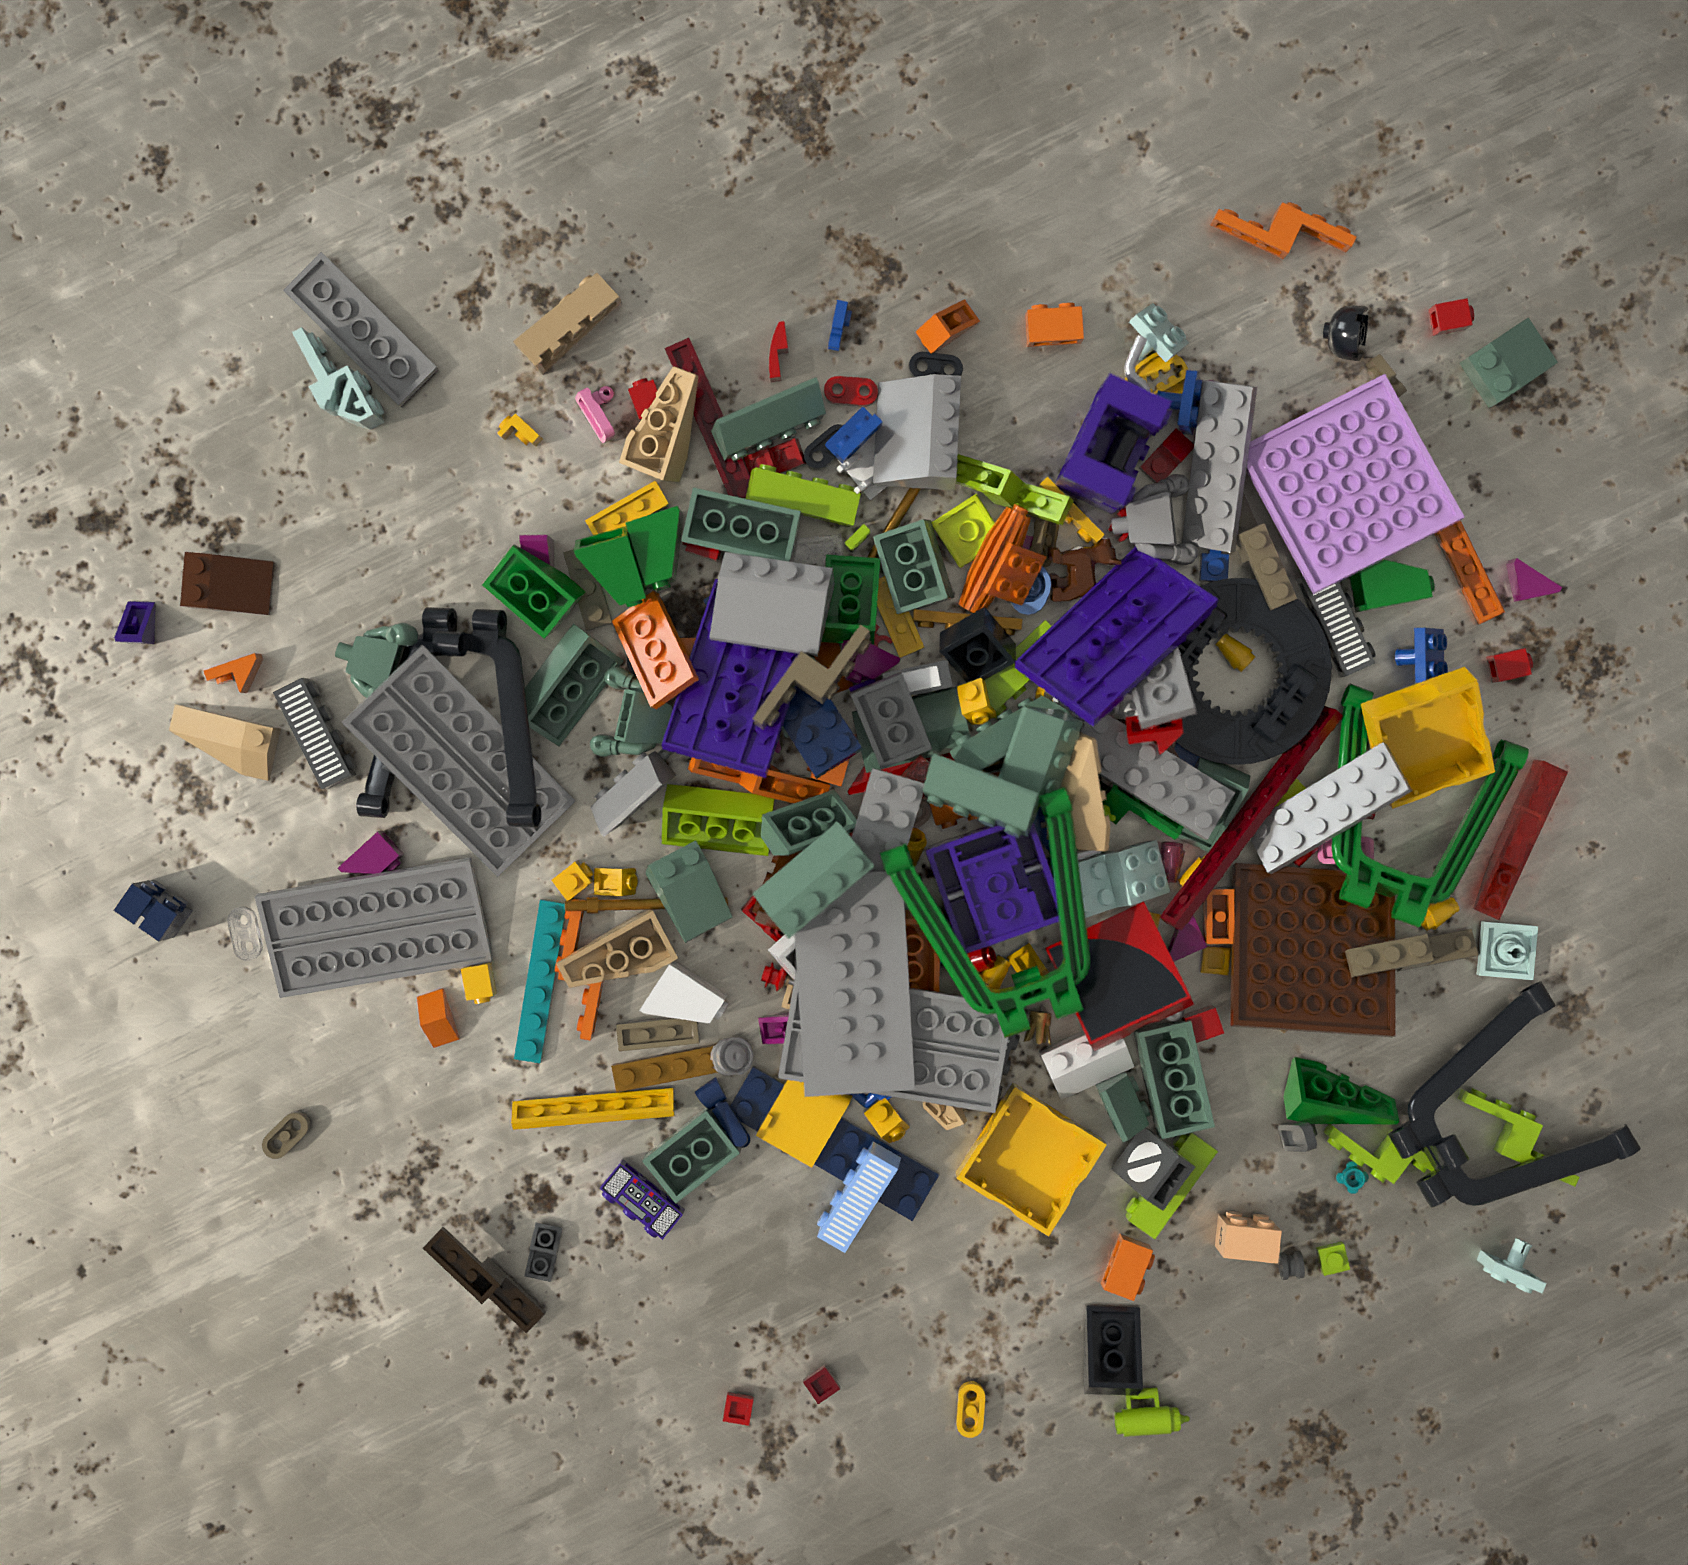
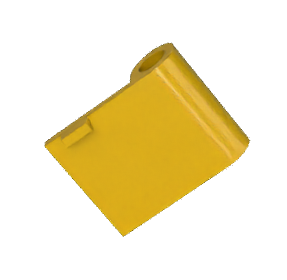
(802, 1123)

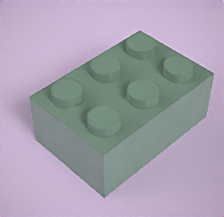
(691, 1155)

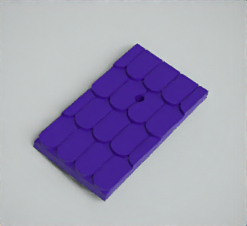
(1116, 635)
(717, 711)

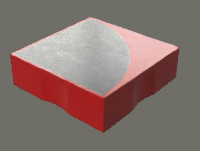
(1128, 977)

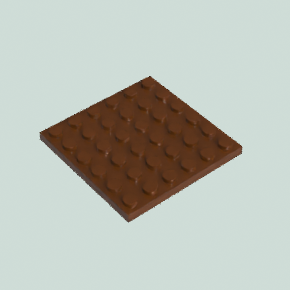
(1293, 958)

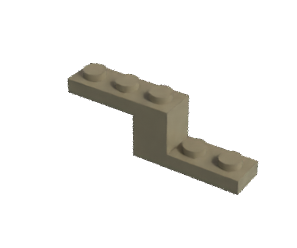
(1257, 547)
(812, 678)
(1411, 953)

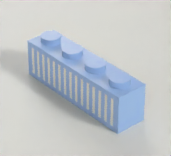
(858, 1197)

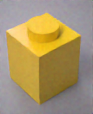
(479, 982)

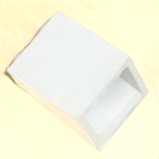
(685, 996)

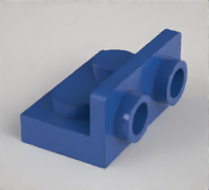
(853, 434)

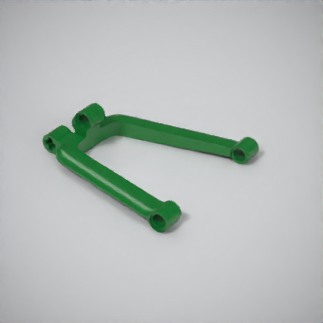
(1415, 892)
(1029, 985)

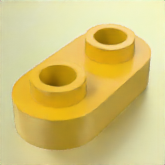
(970, 1408)

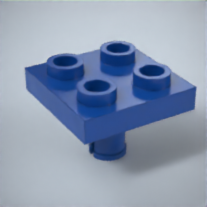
(1186, 402)
(1427, 655)

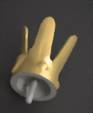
(1041, 1021)

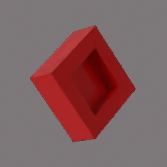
(738, 1408)

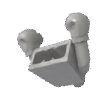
(1152, 521)

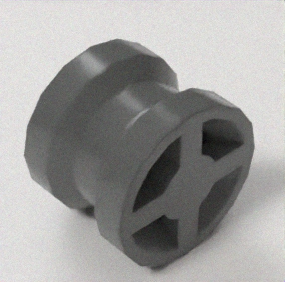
(1291, 1265)

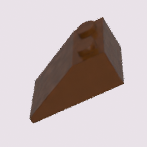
(227, 583)

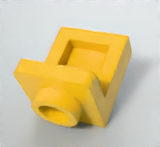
(975, 702)
(887, 1121)

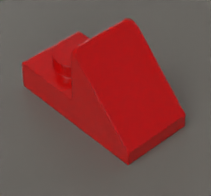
(1167, 456)
(1163, 733)

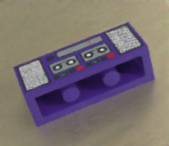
(641, 1200)

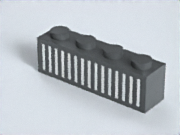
(1340, 627)
(315, 733)

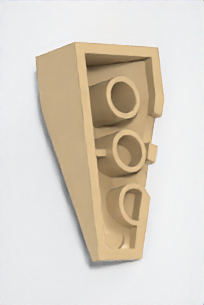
(663, 435)
(1086, 798)
(623, 951)

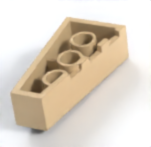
(567, 322)

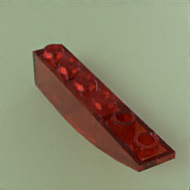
(1519, 836)

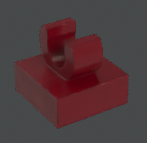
(821, 1384)

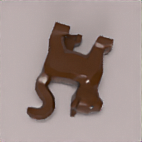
(1080, 568)

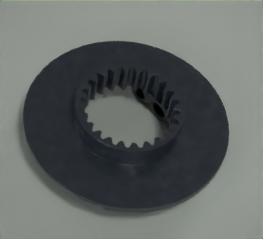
(1301, 684)

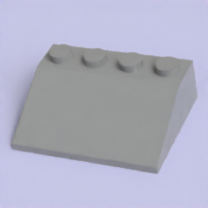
(918, 432)
(771, 603)

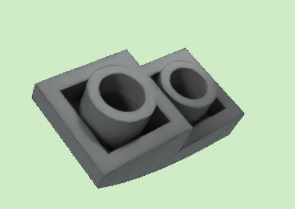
(543, 1252)

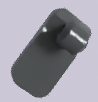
(1298, 1136)

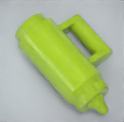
(1148, 1420)

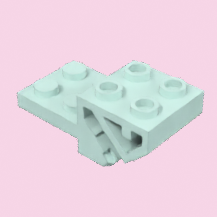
(342, 390)
(1122, 877)

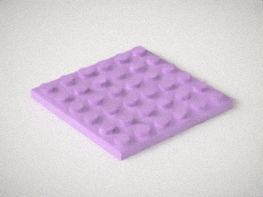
(1350, 484)

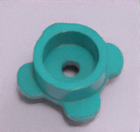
(1355, 1184)

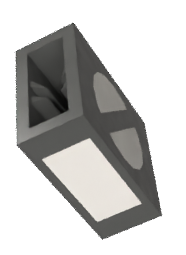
(925, 677)
(1153, 1168)

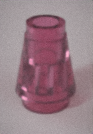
(1172, 858)

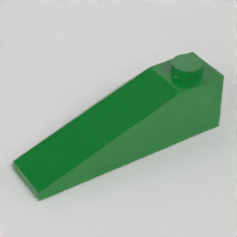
(1326, 1098)

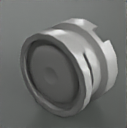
(732, 1056)

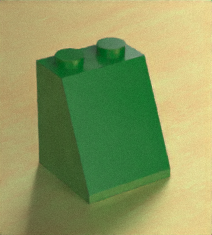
(657, 546)
(613, 564)
(1389, 585)

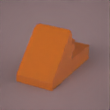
(243, 669)

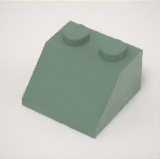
(1123, 1106)

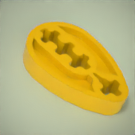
(1154, 363)

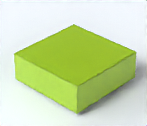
(858, 538)

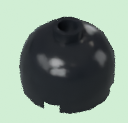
(1347, 331)

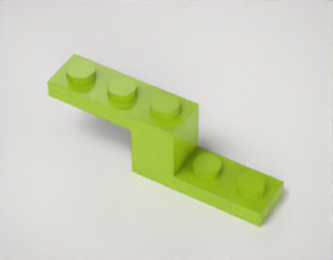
(1008, 489)
(1518, 1132)
(1384, 1161)

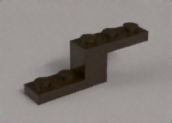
(484, 1279)

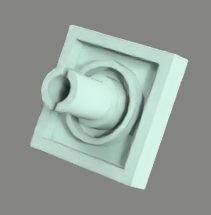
(1159, 332)
(1507, 950)
(1512, 1268)

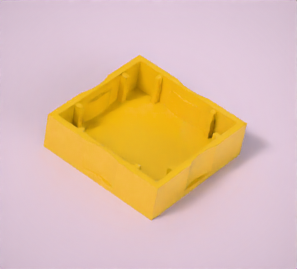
(1433, 732)
(1030, 1159)

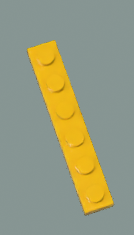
(593, 1108)

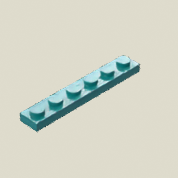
(540, 981)

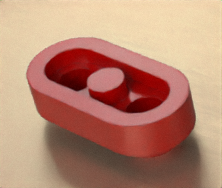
(850, 395)

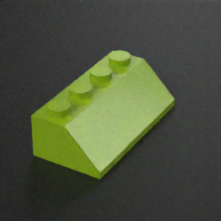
(714, 819)

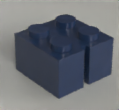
(161, 911)

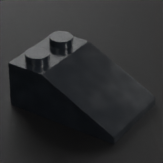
(1113, 1351)

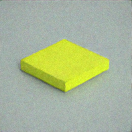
(964, 529)

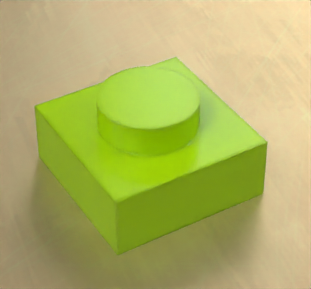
(1333, 1258)

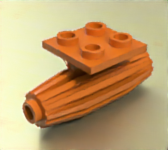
(1002, 563)

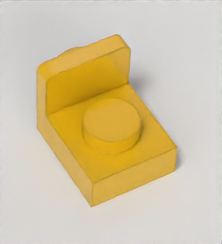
(524, 433)
(573, 879)
(615, 881)
(1026, 958)

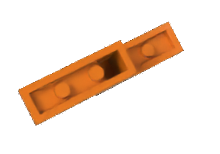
(1283, 229)
(776, 785)
(591, 996)

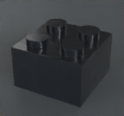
(977, 646)

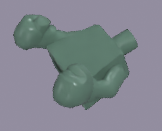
(375, 655)
(638, 724)

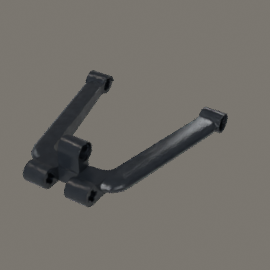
(488, 639)
(1447, 1152)

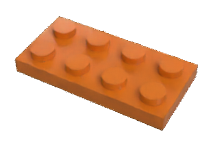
(655, 650)

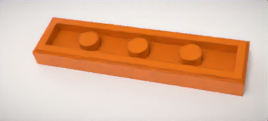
(1469, 572)

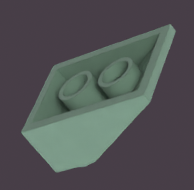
(1508, 363)
(1233, 780)
(689, 891)

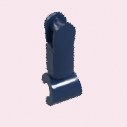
(712, 1096)

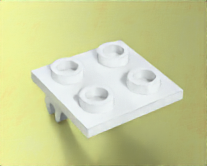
(861, 467)

